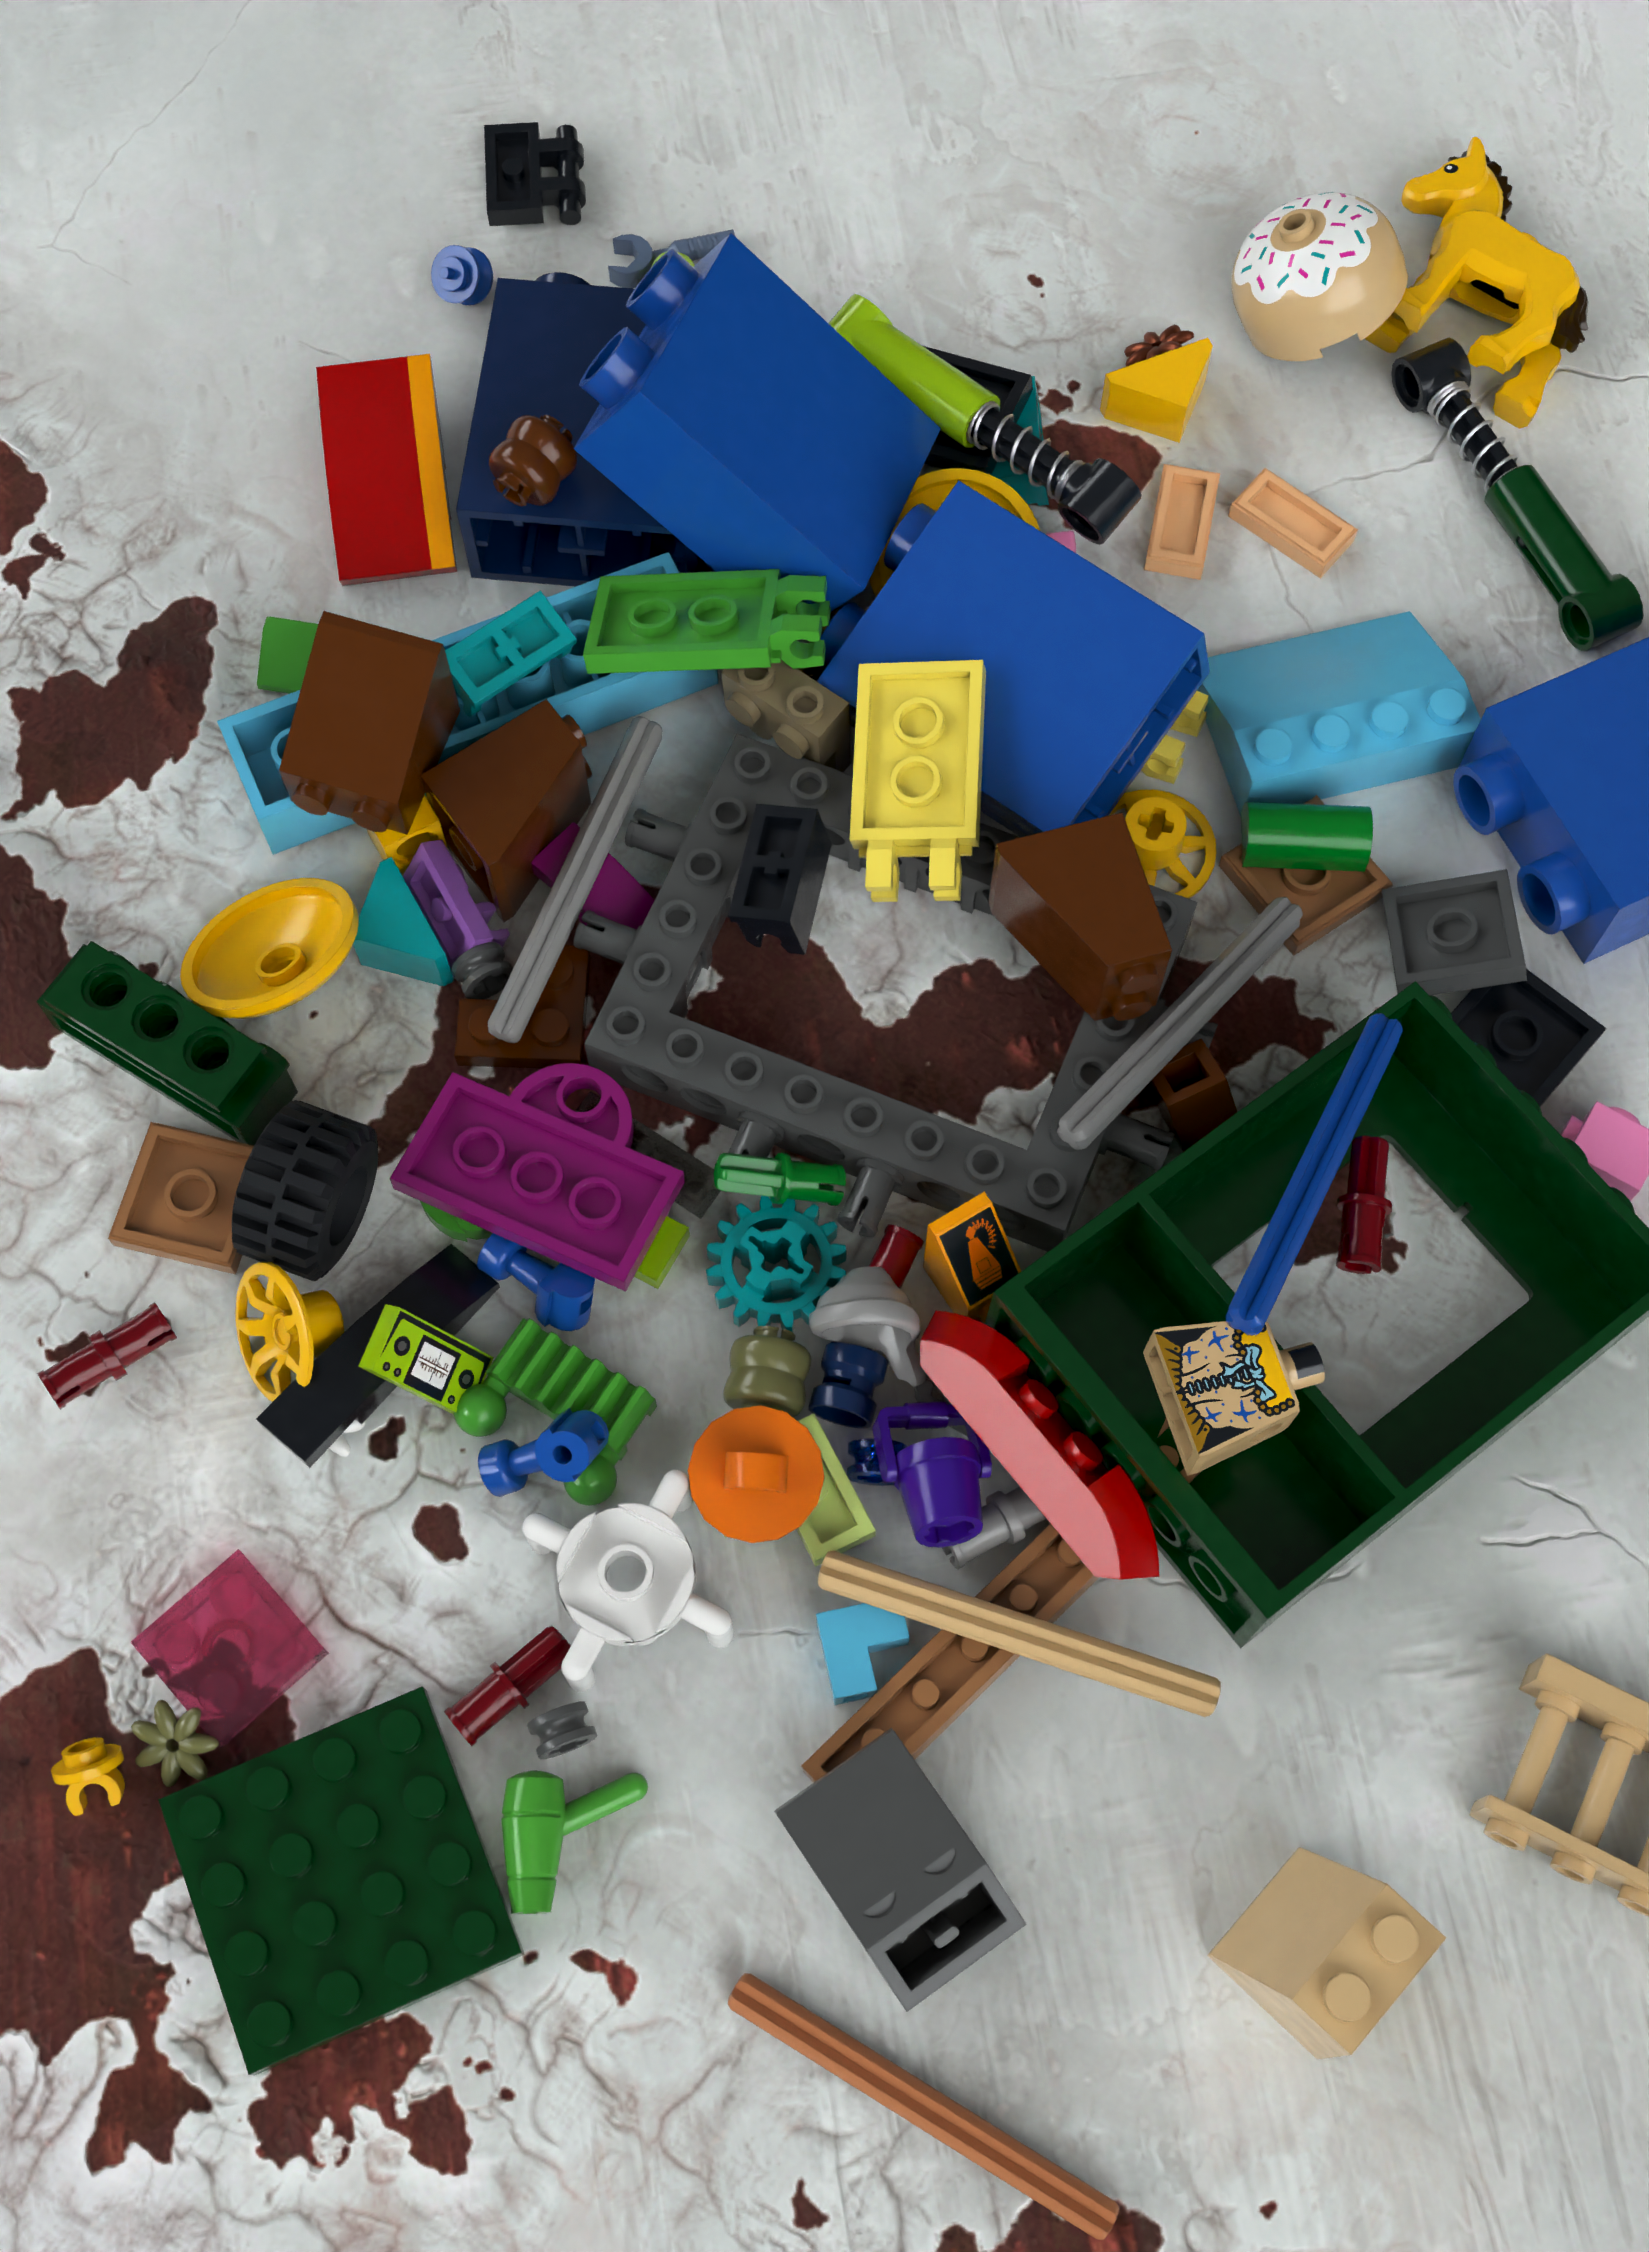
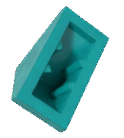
(396, 933)

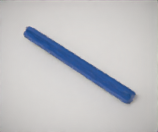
(1313, 1176)

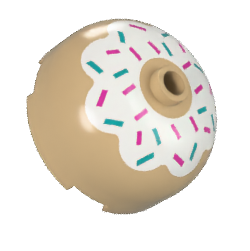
(1317, 275)

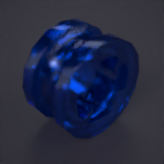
(866, 1465)

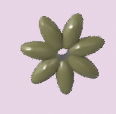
(174, 1743)

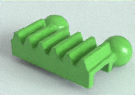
(552, 1379)

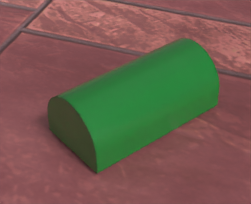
(1306, 836)

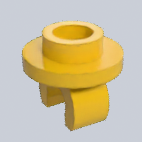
(89, 1763)

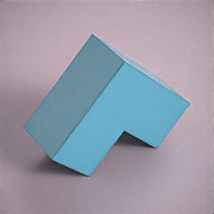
(847, 1640)

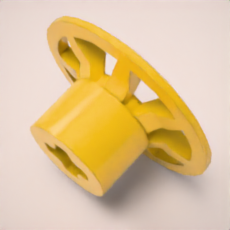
(1158, 833)
(292, 1325)

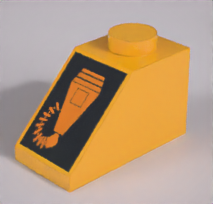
(969, 1257)

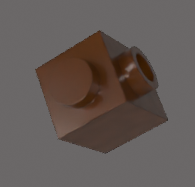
(1193, 1094)

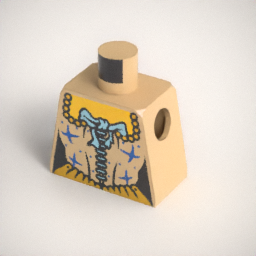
(1226, 1387)

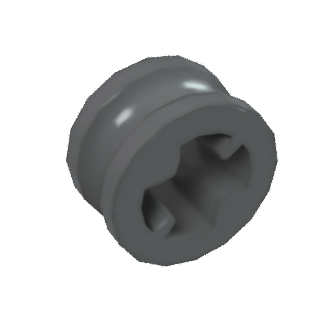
(482, 970)
(562, 1730)

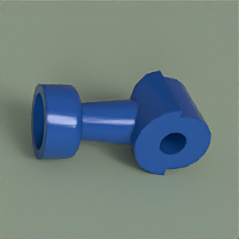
(561, 1291)
(559, 1452)

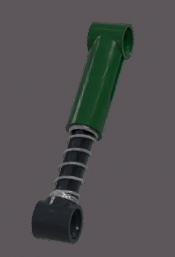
(1590, 599)

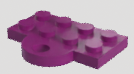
(544, 1171)

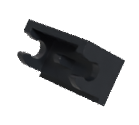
(781, 876)

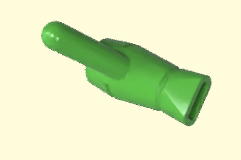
(535, 1827)

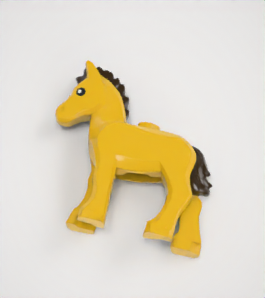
(1496, 272)

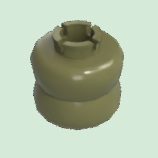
(768, 1371)

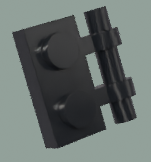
(515, 174)

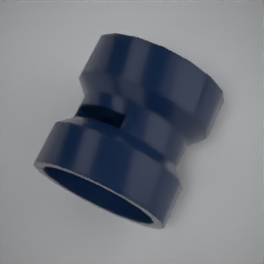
(848, 1385)

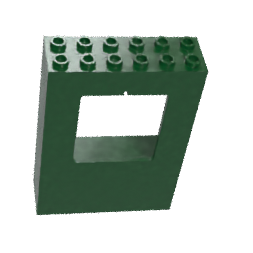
(1309, 1499)

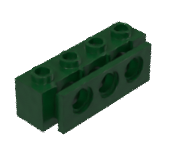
(169, 1043)

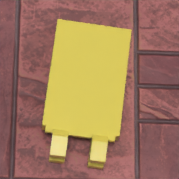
(917, 771)

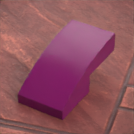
(614, 892)

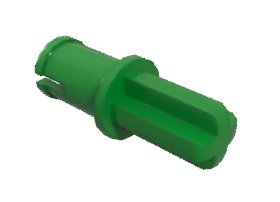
(779, 1178)

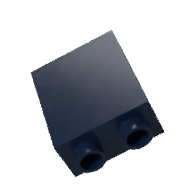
(532, 365)

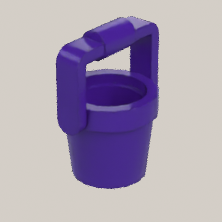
(934, 1475)

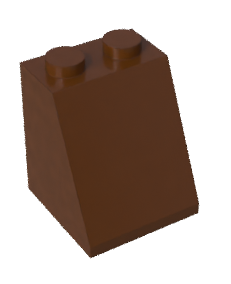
(368, 723)
(511, 800)
(1085, 914)

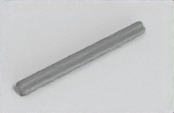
(575, 881)
(1178, 1024)

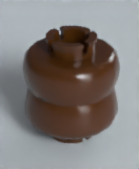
(533, 460)

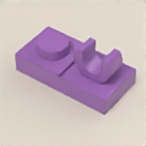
(446, 903)

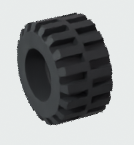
(304, 1190)

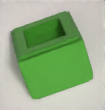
(284, 654)

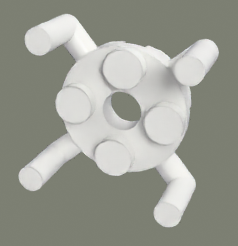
(634, 1615)

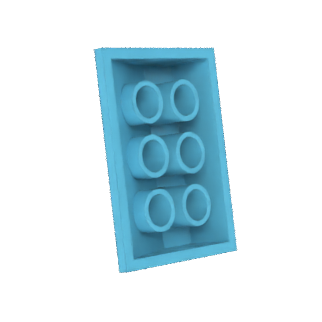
(1337, 712)

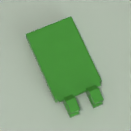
(706, 621)

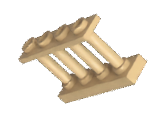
(1624, 1719)

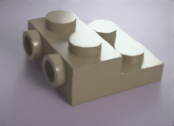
(792, 710)

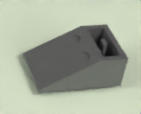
(900, 1869)

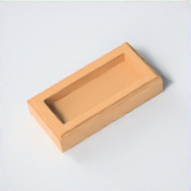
(1182, 521)
(1292, 522)

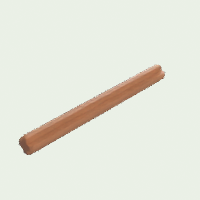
(924, 2106)

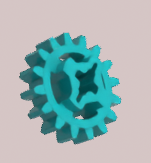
(756, 1247)

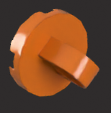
(756, 1474)

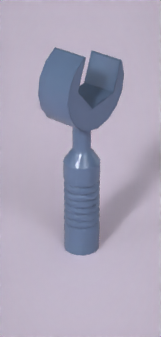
(644, 256)

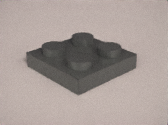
(1455, 933)

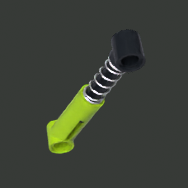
(1089, 495)

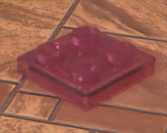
(229, 1647)

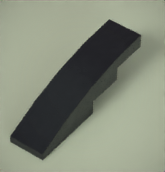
(313, 1417)

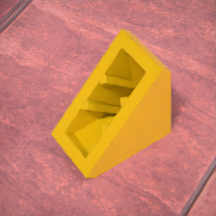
(1158, 391)

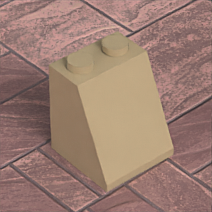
(1326, 1951)

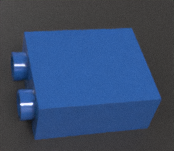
(753, 424)
(1072, 657)
(1570, 798)

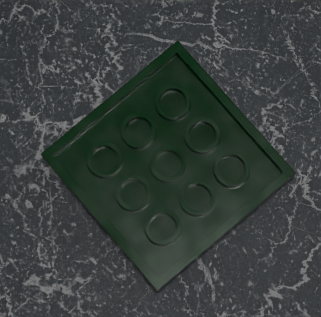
(339, 1880)

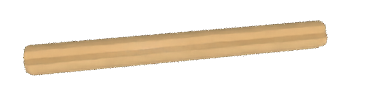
(1019, 1633)

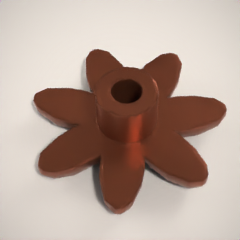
(1156, 345)

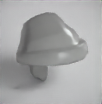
(873, 1314)

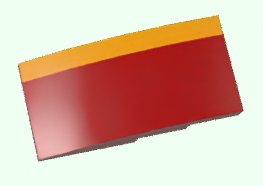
(385, 469)

